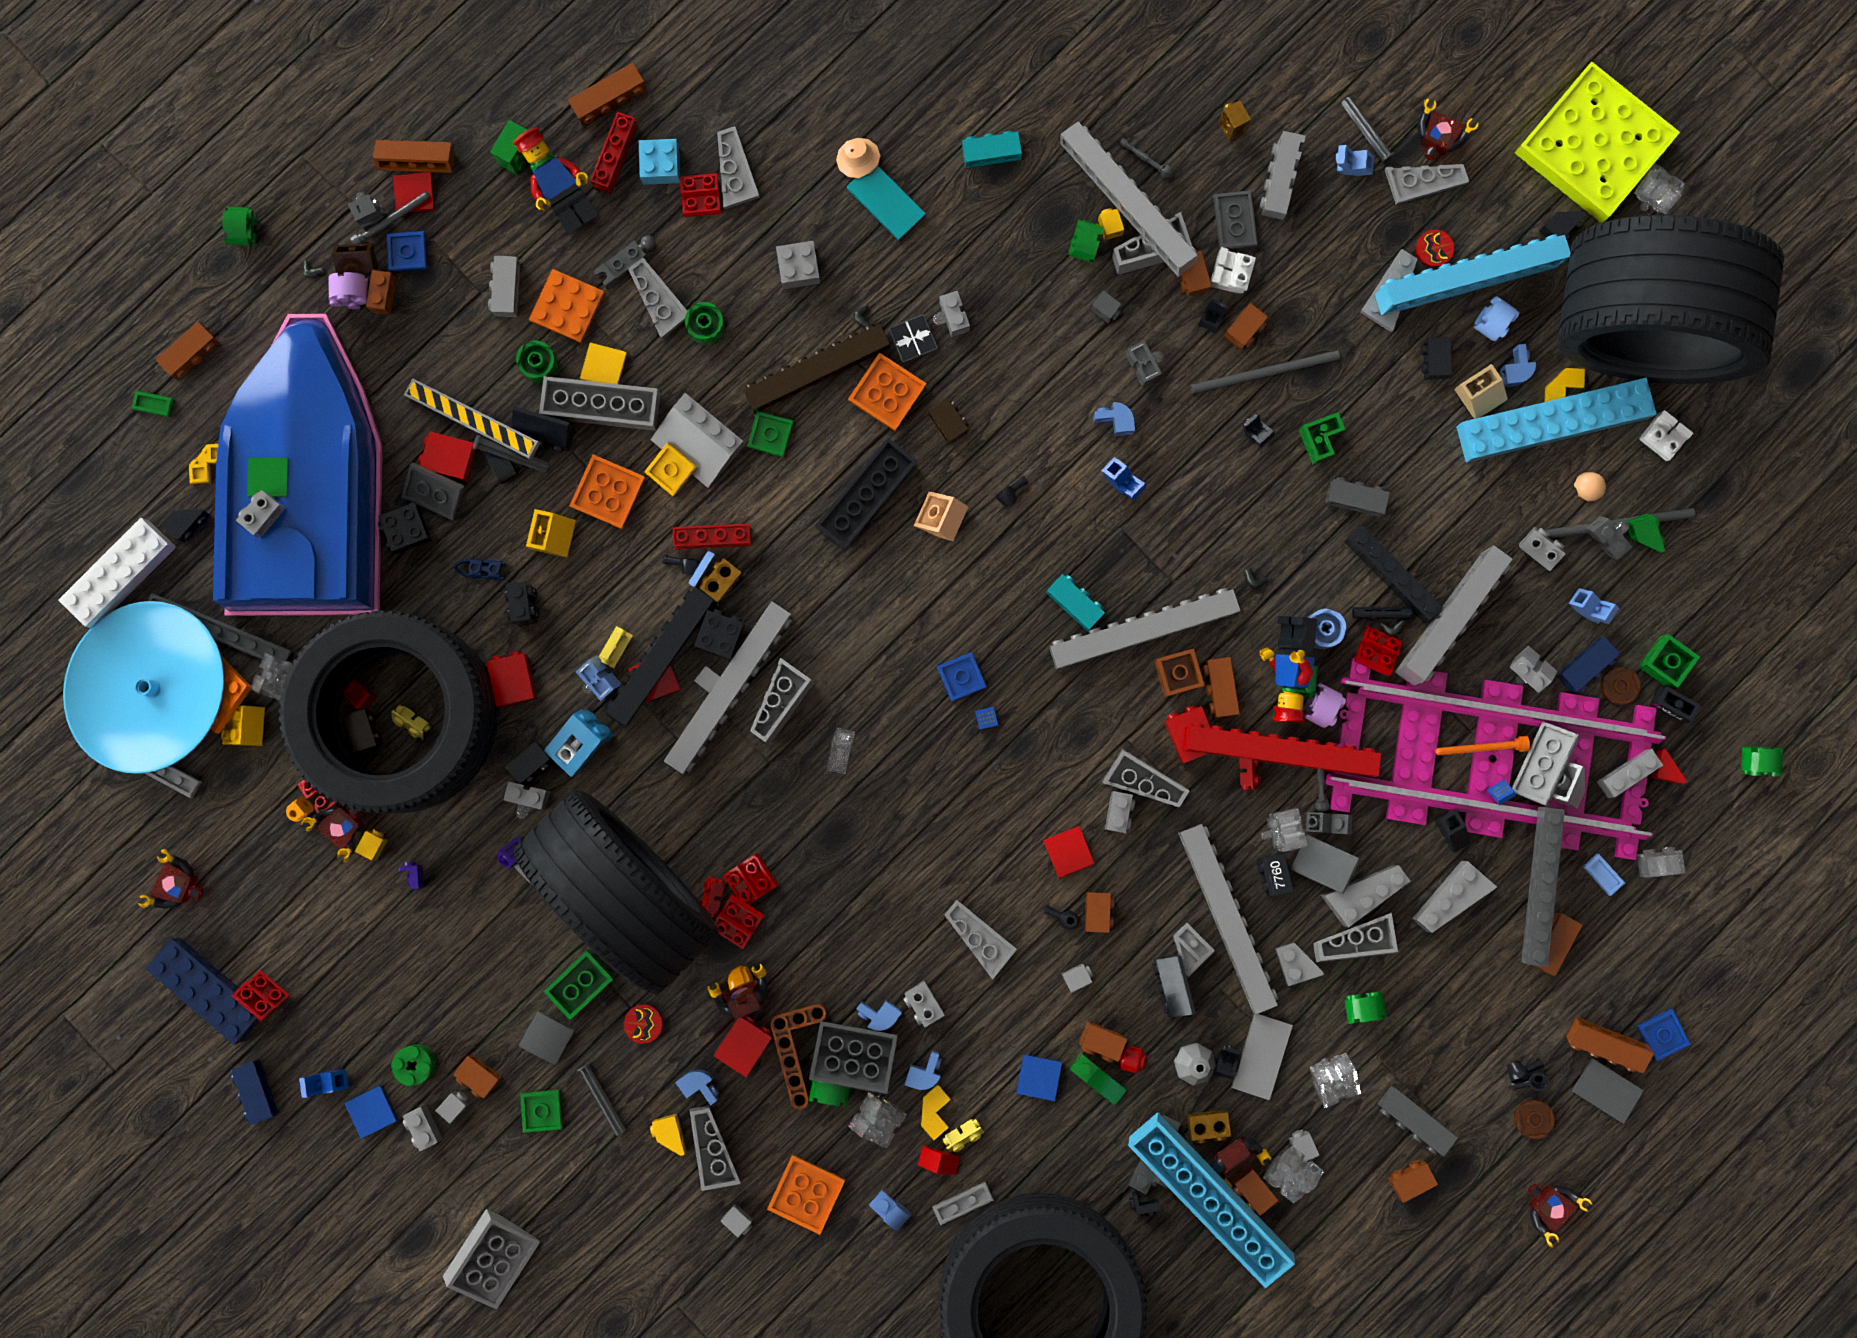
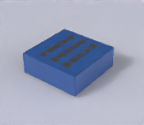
(986, 718)
(1501, 792)

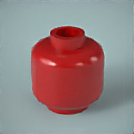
(1132, 1059)

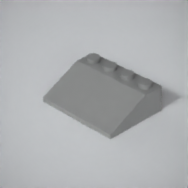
(699, 439)
(490, 1259)

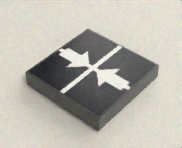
(913, 339)

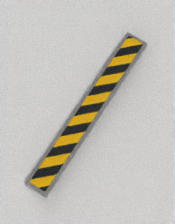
(472, 419)

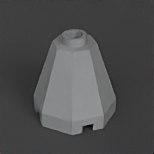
(1189, 1058)

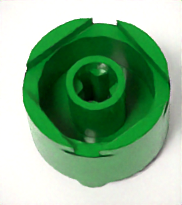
(239, 226)
(1085, 241)
(710, 332)
(533, 352)
(1762, 761)
(1365, 1009)
(403, 1061)
(829, 1093)

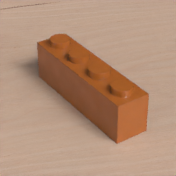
(607, 94)
(413, 156)
(1609, 1045)

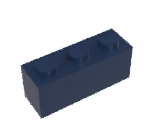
(1588, 665)
(254, 1092)

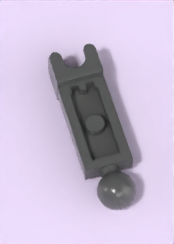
(619, 264)

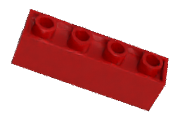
(614, 153)
(712, 536)

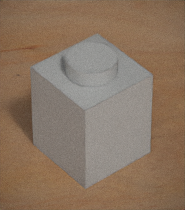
(1077, 977)
(453, 1106)
(1304, 1143)
(737, 1220)

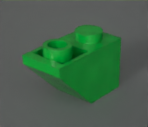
(1646, 531)

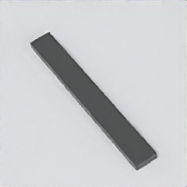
(233, 636)

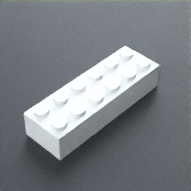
(117, 573)

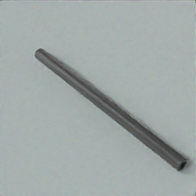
(1264, 372)
(1581, 529)

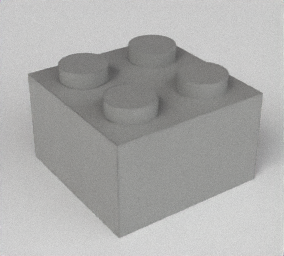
(798, 265)

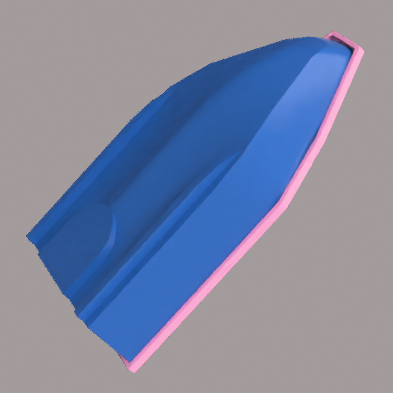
(327, 541)

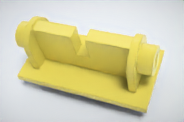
(615, 647)
(403, 717)
(958, 1140)

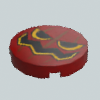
(1434, 248)
(643, 1023)

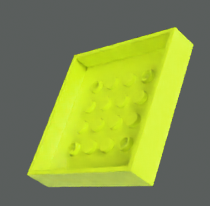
(1597, 142)

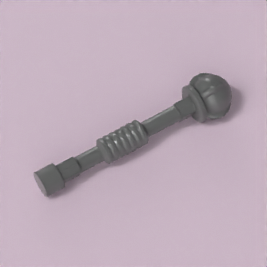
(1164, 171)
(1321, 804)

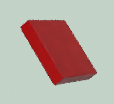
(411, 186)

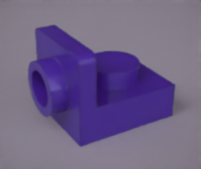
(506, 854)
(415, 878)

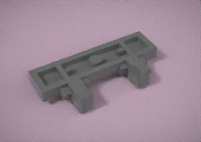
(1143, 1176)

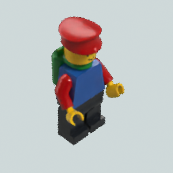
(555, 181)
(1294, 666)

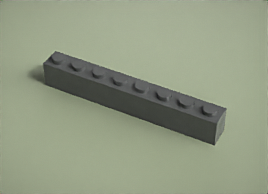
(1543, 886)

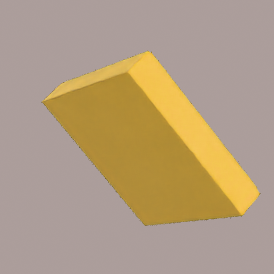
(603, 364)
(670, 469)

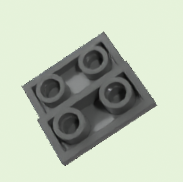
(546, 1037)

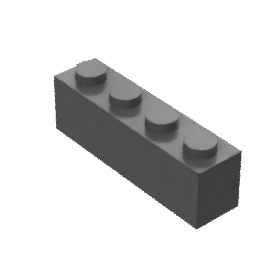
(1417, 1121)

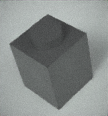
(1106, 307)

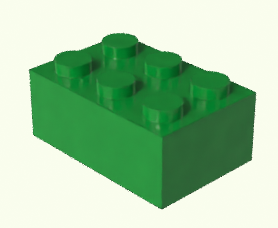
(580, 984)

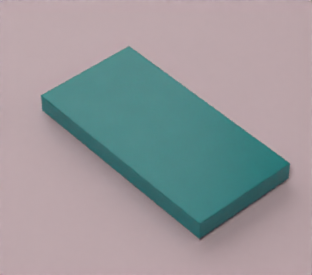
(887, 202)

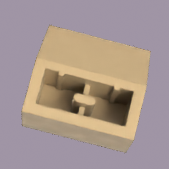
(1482, 392)

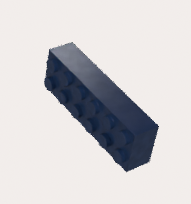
(202, 989)

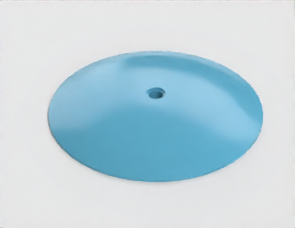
(109, 682)

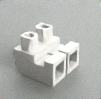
(1232, 271)
(1662, 441)

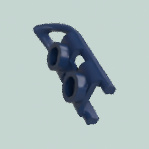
(476, 568)

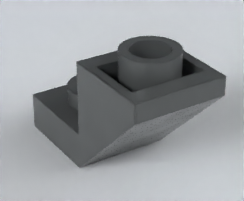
(1329, 823)

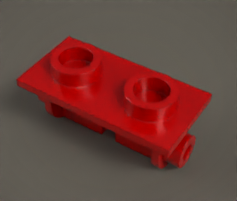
(1251, 777)
(711, 890)

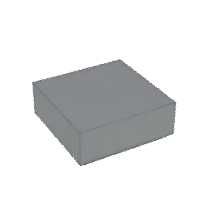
(707, 679)

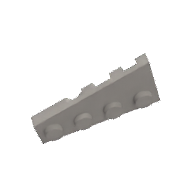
(736, 175)
(1422, 181)
(1401, 266)
(660, 302)
(981, 939)

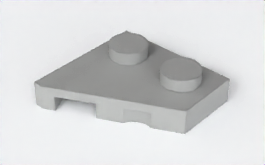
(1192, 948)
(1296, 964)

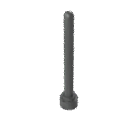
(362, 238)

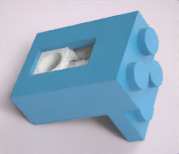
(586, 730)

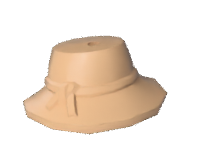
(860, 161)

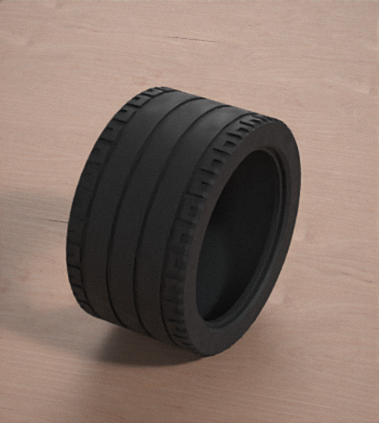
(1671, 299)

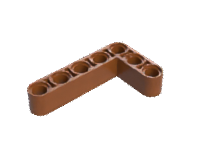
(783, 1052)

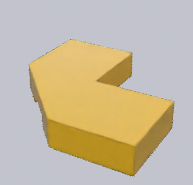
(1566, 379)
(200, 467)
(931, 1121)

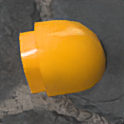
(299, 809)
(739, 977)

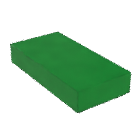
(153, 404)

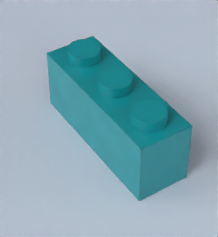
(991, 149)
(1075, 602)

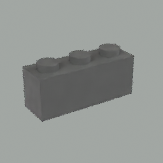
(1357, 497)

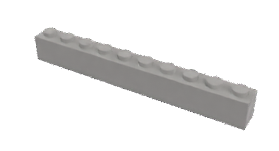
(1129, 199)
(1144, 629)
(728, 687)
(1227, 918)

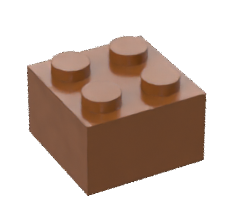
(1179, 673)
(1102, 1041)

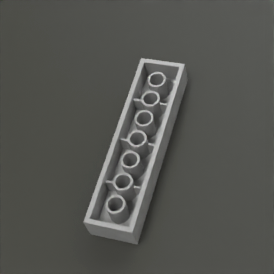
(1456, 612)

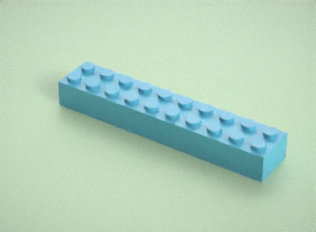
(1472, 274)
(1556, 420)
(1211, 1200)

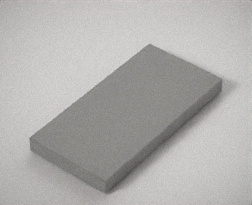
(1545, 763)
(1262, 1056)

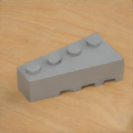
(1282, 175)
(1139, 254)
(780, 701)
(1140, 778)
(1365, 894)
(1453, 896)
(1365, 940)
(712, 1156)

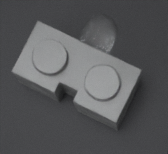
(952, 315)
(1532, 670)
(525, 798)

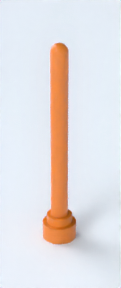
(1521, 744)

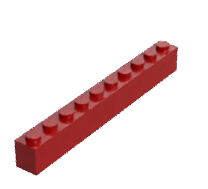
(1282, 751)

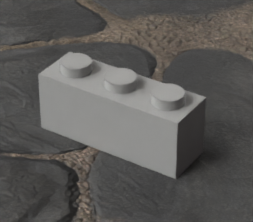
(504, 286)
(1629, 773)

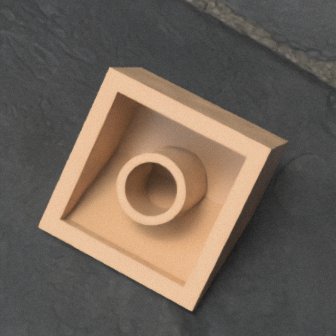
(941, 515)

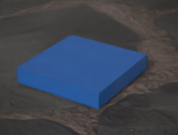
(407, 251)
(961, 676)
(1663, 1034)
(1039, 1077)
(371, 1111)

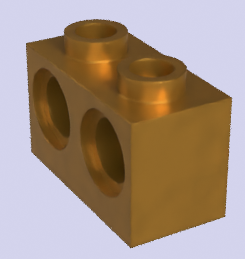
(1234, 120)
(725, 583)
(1208, 1119)

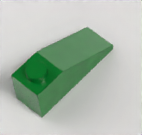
(1097, 1079)

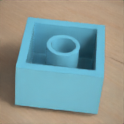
(659, 161)

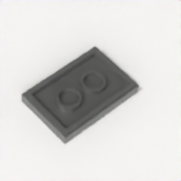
(1235, 220)
(432, 491)
(1325, 864)
(1607, 1090)

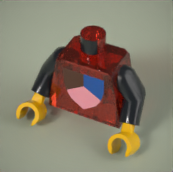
(1440, 132)
(340, 827)
(174, 884)
(743, 999)
(1236, 1154)
(1552, 1208)

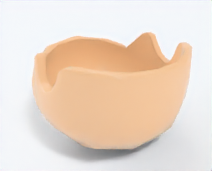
(1590, 486)

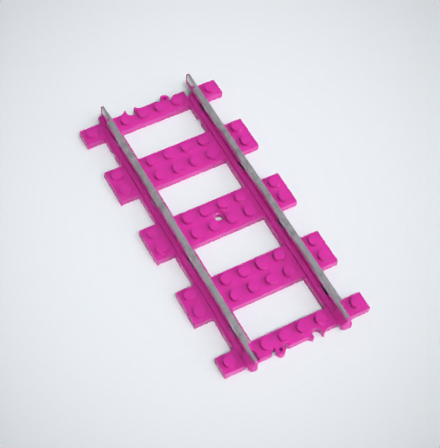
(1498, 720)

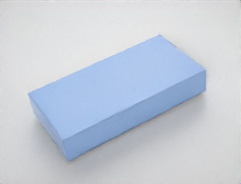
(702, 569)
(1603, 874)

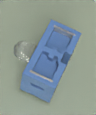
(597, 678)

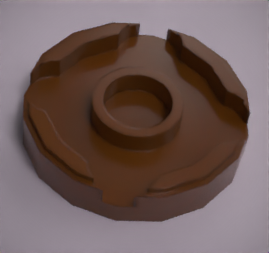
(1620, 686)
(1534, 1119)

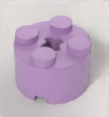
(348, 290)
(1323, 706)

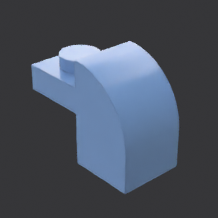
(1354, 162)
(1519, 372)
(1120, 415)
(1593, 608)
(883, 1018)
(924, 1078)
(698, 1080)
(890, 1210)

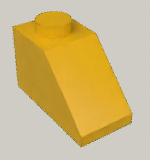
(669, 1133)

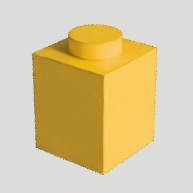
(1112, 223)
(371, 844)

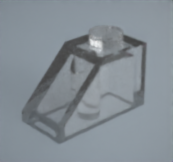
(840, 750)

